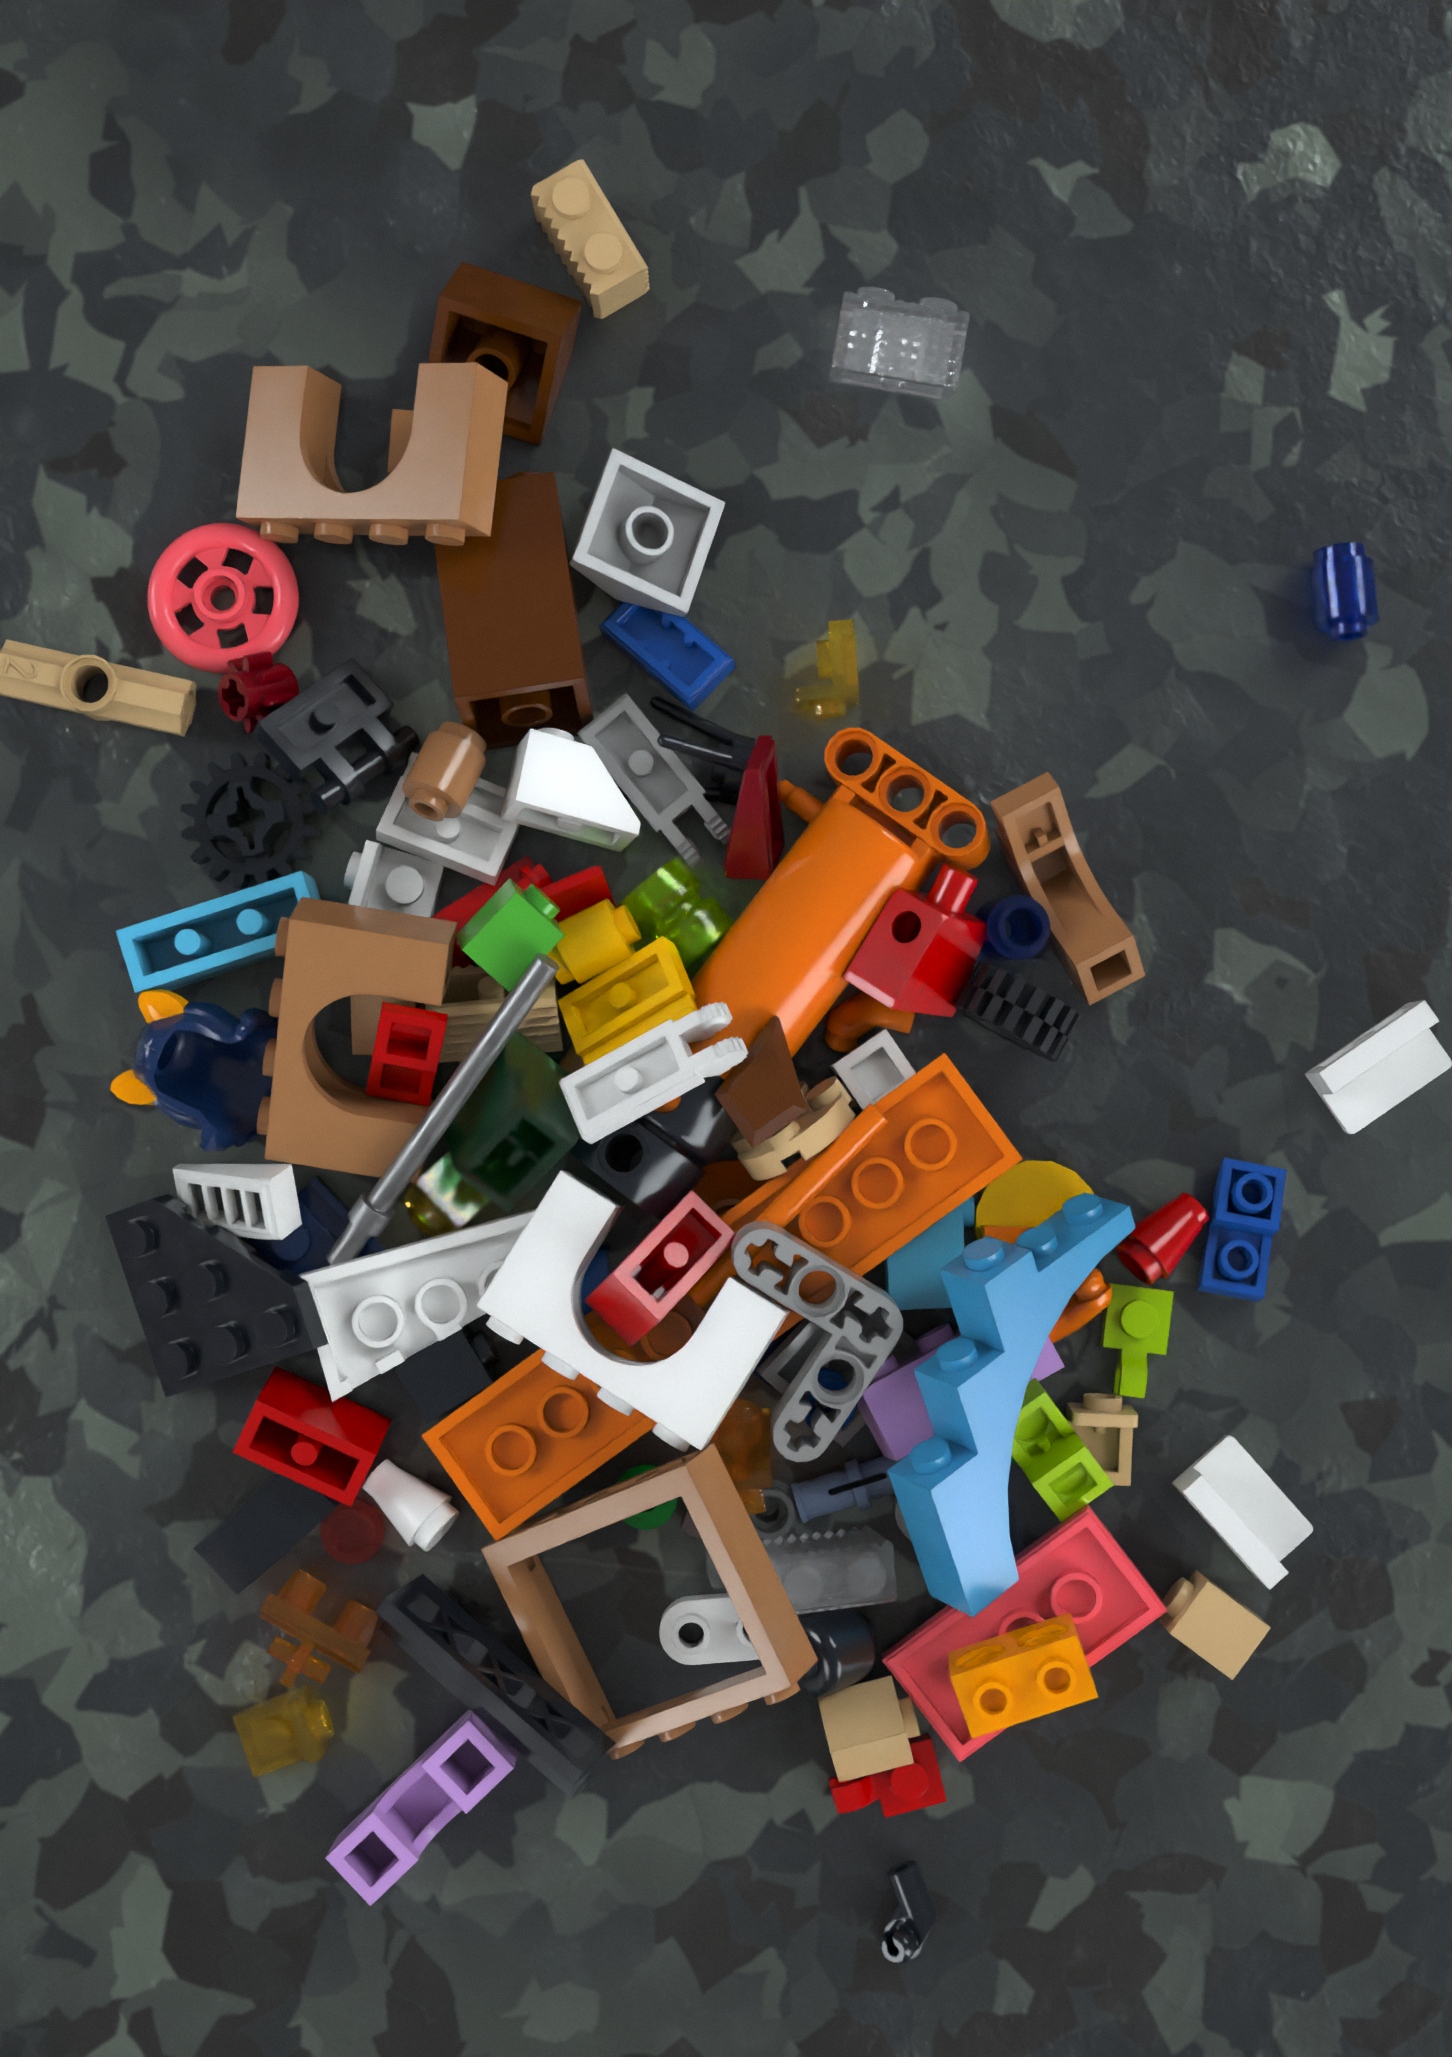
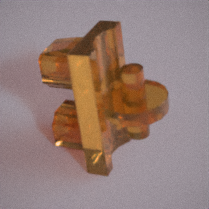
(747, 1452)
(292, 1614)

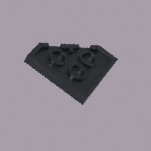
(207, 1297)

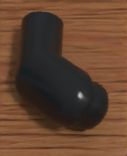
(912, 1918)

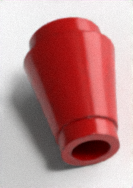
(1162, 1238)

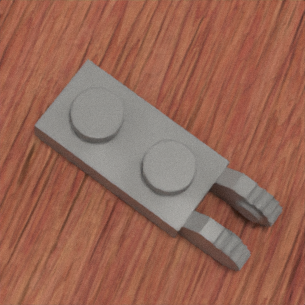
(651, 775)

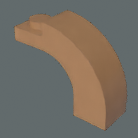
(1051, 869)

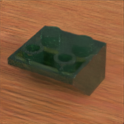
(512, 1124)

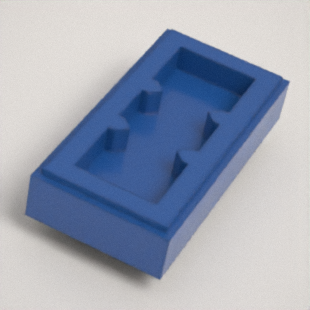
(669, 651)

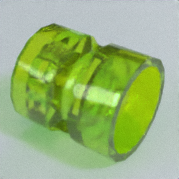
(672, 908)

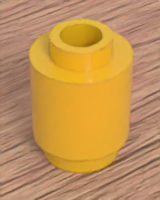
(594, 942)

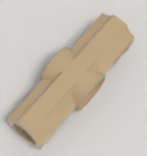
(132, 693)

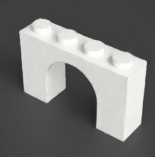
(540, 1300)

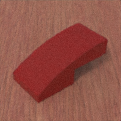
(406, 1053)

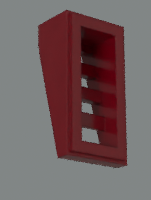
(758, 823)

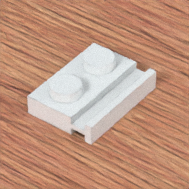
(469, 844)

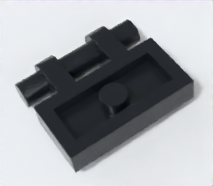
(326, 719)

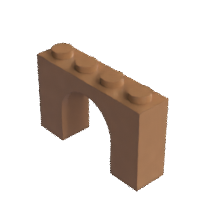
(436, 491)
(331, 955)

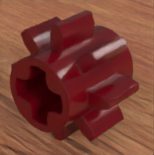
(255, 688)

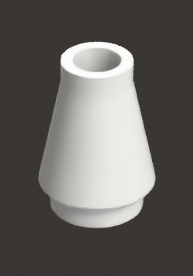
(412, 1506)

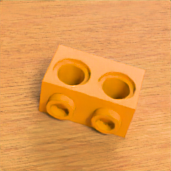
(1021, 1675)

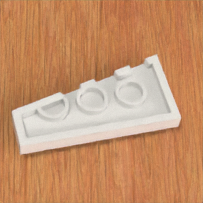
(405, 1298)

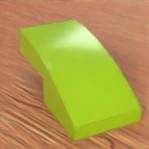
(1055, 1455)

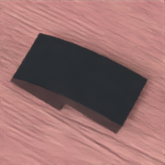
(263, 1530)

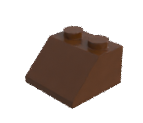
(513, 332)

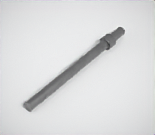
(374, 1208)

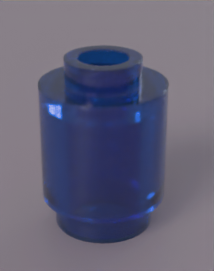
(1343, 591)
(1028, 928)

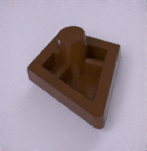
(764, 1088)

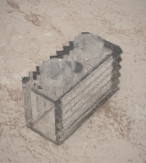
(899, 344)
(835, 1569)

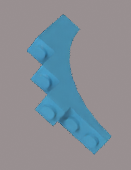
(974, 1391)

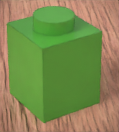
(511, 932)

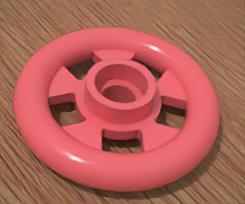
(210, 546)

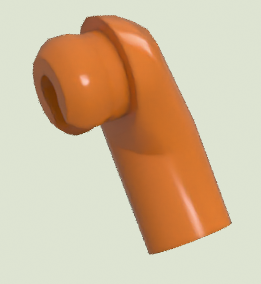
(859, 1016)
(1083, 1306)

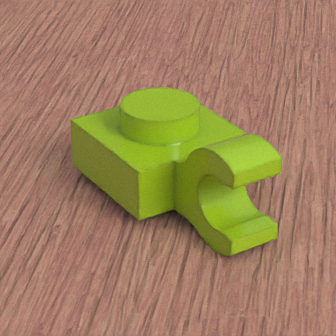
(1135, 1325)

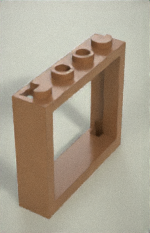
(738, 1559)

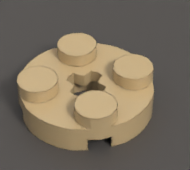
(825, 1119)

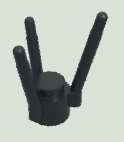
(728, 759)

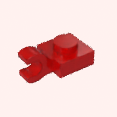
(898, 1788)

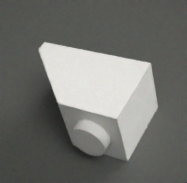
(567, 792)

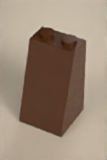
(515, 619)

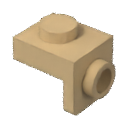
(1106, 1431)

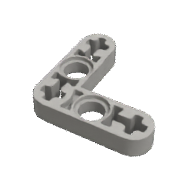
(839, 1341)

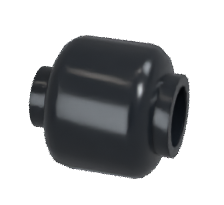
(844, 1650)

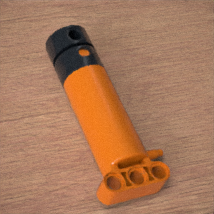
(795, 946)

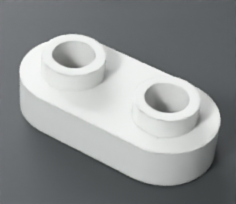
(722, 1628)

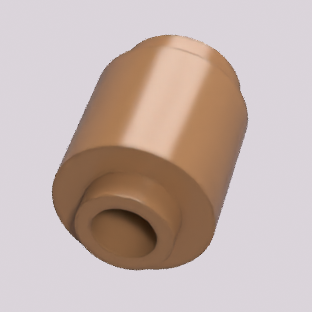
(445, 772)

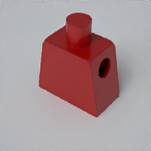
(922, 947)

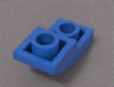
(1240, 1229)

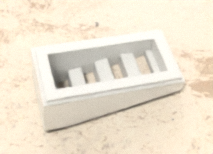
(272, 1181)

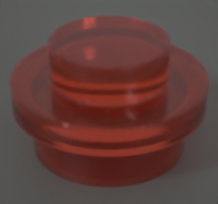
(353, 1532)

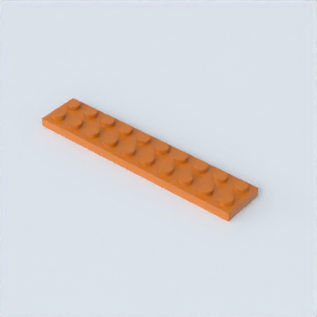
(544, 1433)

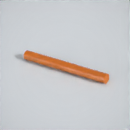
(796, 1196)

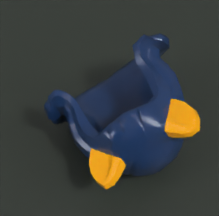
(200, 1067)

